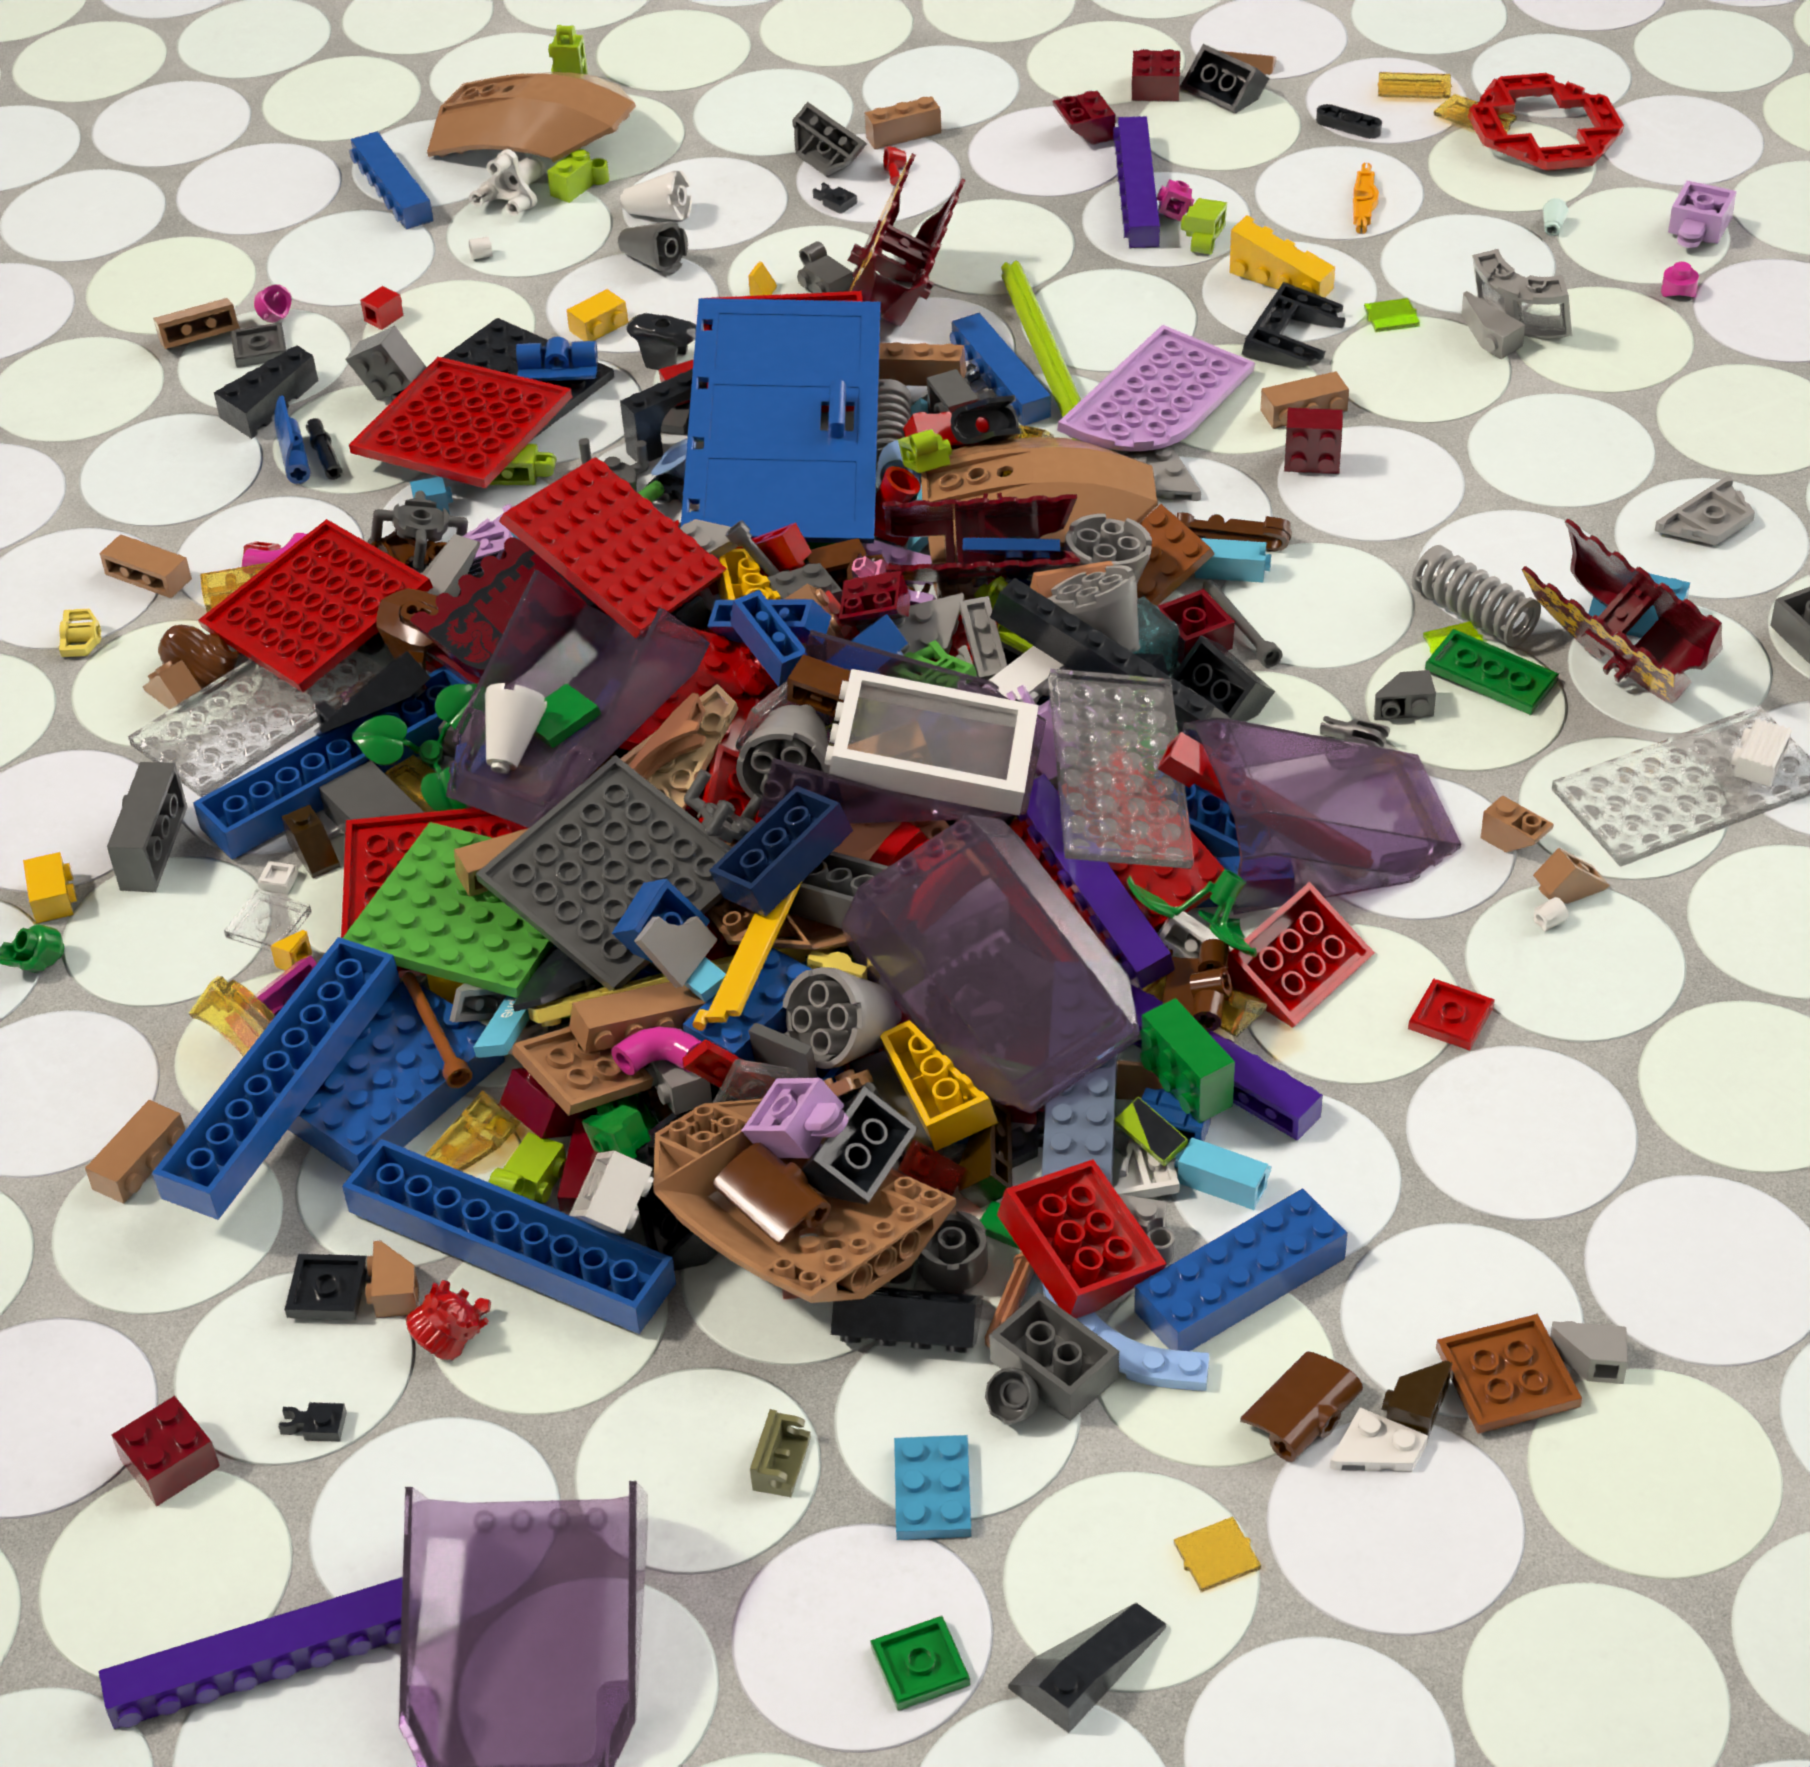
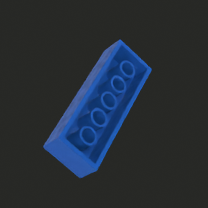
(1240, 1272)

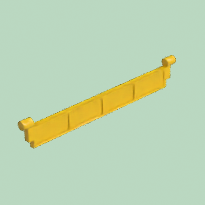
(746, 965)

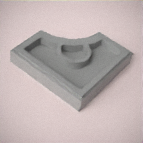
(676, 948)

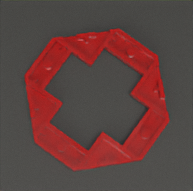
(1523, 146)

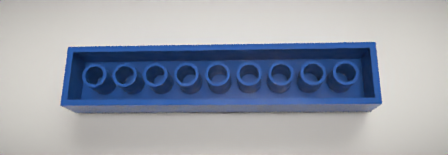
(252, 805)
(276, 1078)
(510, 1235)

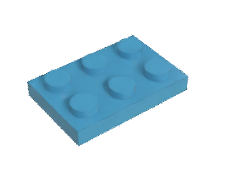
(932, 1487)

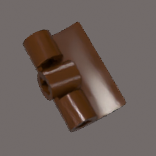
(1202, 983)
(771, 1192)
(1304, 1404)

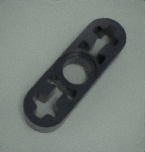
(1349, 121)

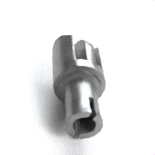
(1355, 731)

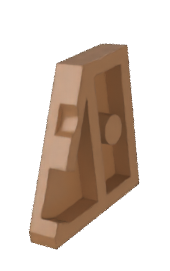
(848, 1081)

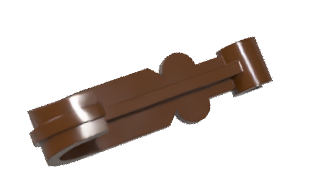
(1273, 530)

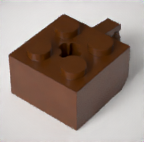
(836, 558)

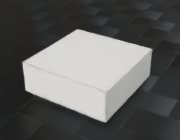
(278, 877)

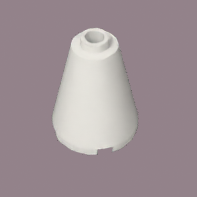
(659, 197)
(510, 724)

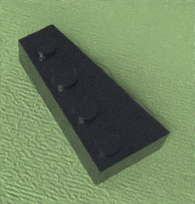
(253, 397)

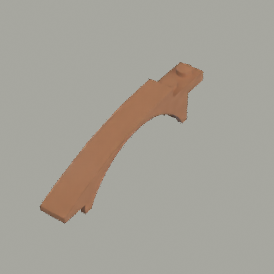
(673, 738)

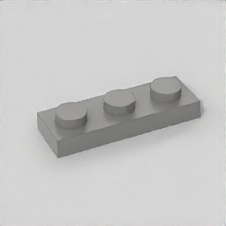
(982, 637)

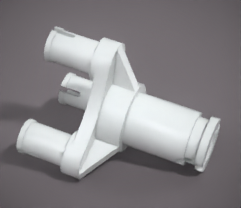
(510, 182)

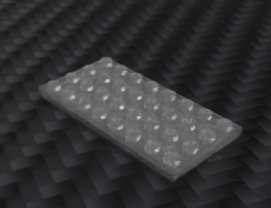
(243, 720)
(1107, 760)
(1678, 789)

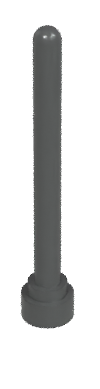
(740, 535)
(1266, 652)

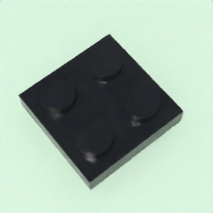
(326, 1286)

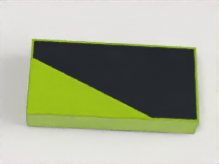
(1151, 1131)

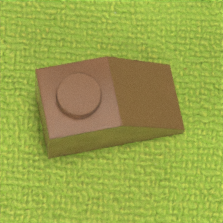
(1568, 878)

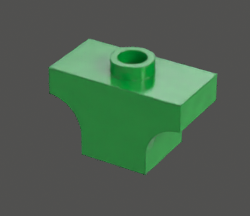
(617, 1131)

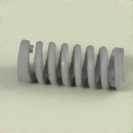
(893, 412)
(1471, 607)

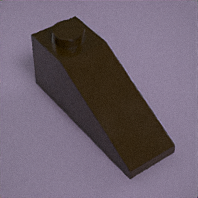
(988, 1160)

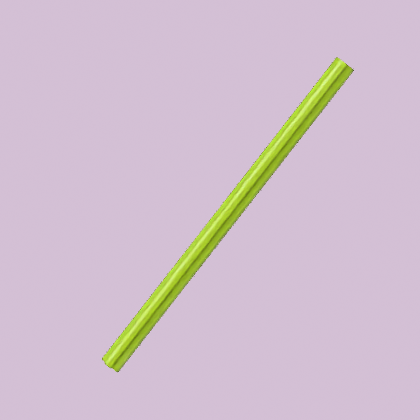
(1040, 337)

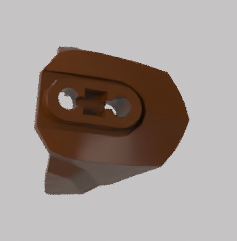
(395, 624)

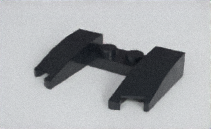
(1290, 303)

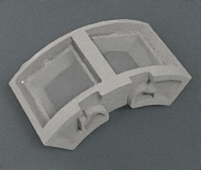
(1533, 300)

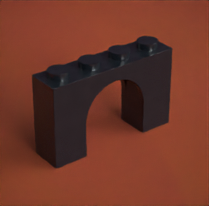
(646, 410)

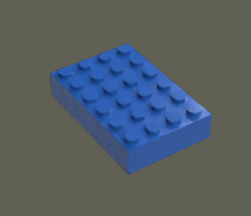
(390, 1081)

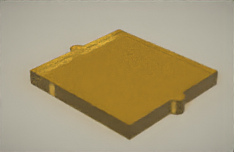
(1217, 1554)

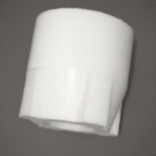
(480, 248)
(1550, 913)

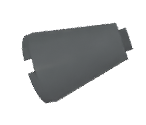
(656, 245)

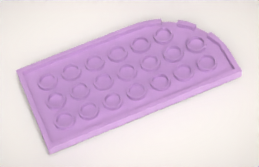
(1157, 394)

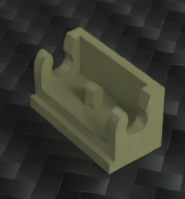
(779, 1454)

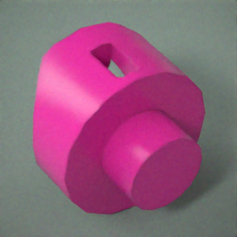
(1680, 280)
(273, 306)

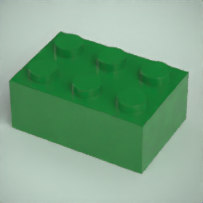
(1187, 1060)

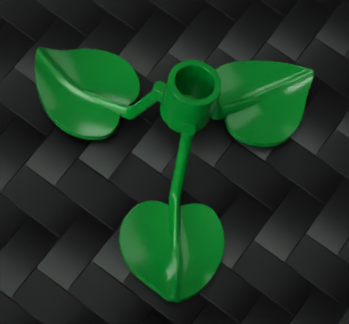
(384, 736)
(1223, 894)

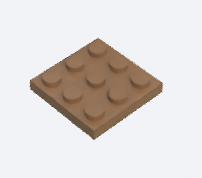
(575, 1077)

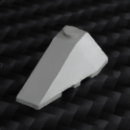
(451, 564)

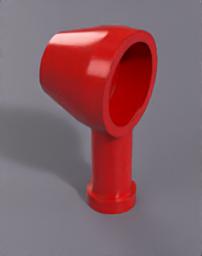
(892, 161)

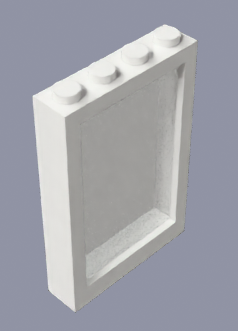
(932, 741)

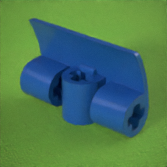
(557, 360)
(291, 444)

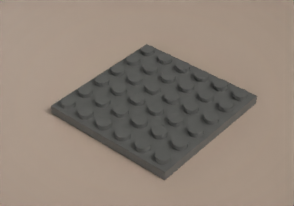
(590, 858)

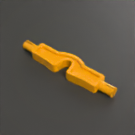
(1365, 198)

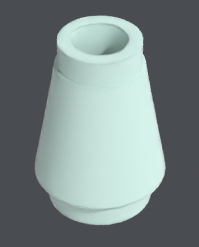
(1554, 215)

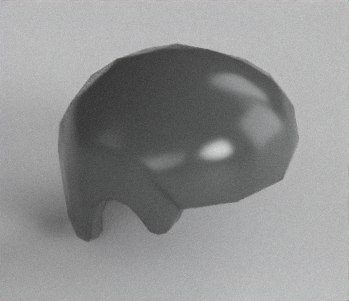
(1012, 1395)

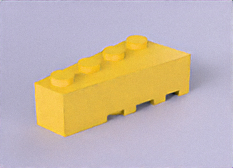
(1271, 261)
(742, 577)
(939, 1093)

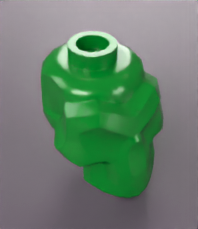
(33, 949)

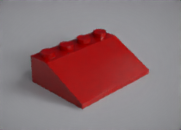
(1300, 956)
(1079, 1237)

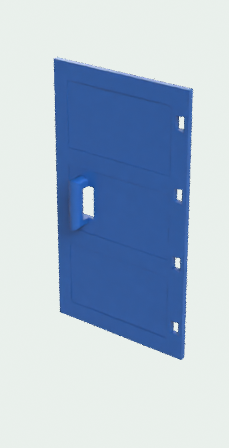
(762, 417)

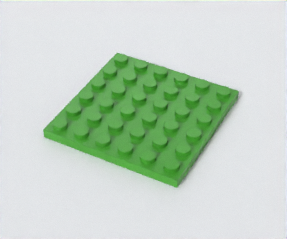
(440, 930)

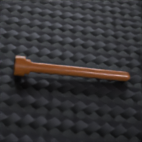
(455, 1070)

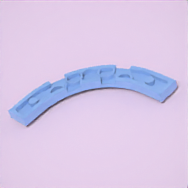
(1148, 1363)

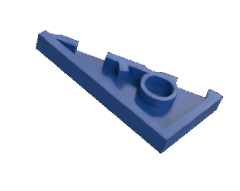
(1013, 547)

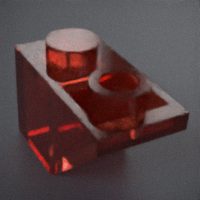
(931, 1168)

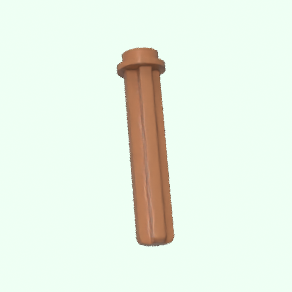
(1013, 1293)

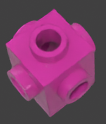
(1175, 199)

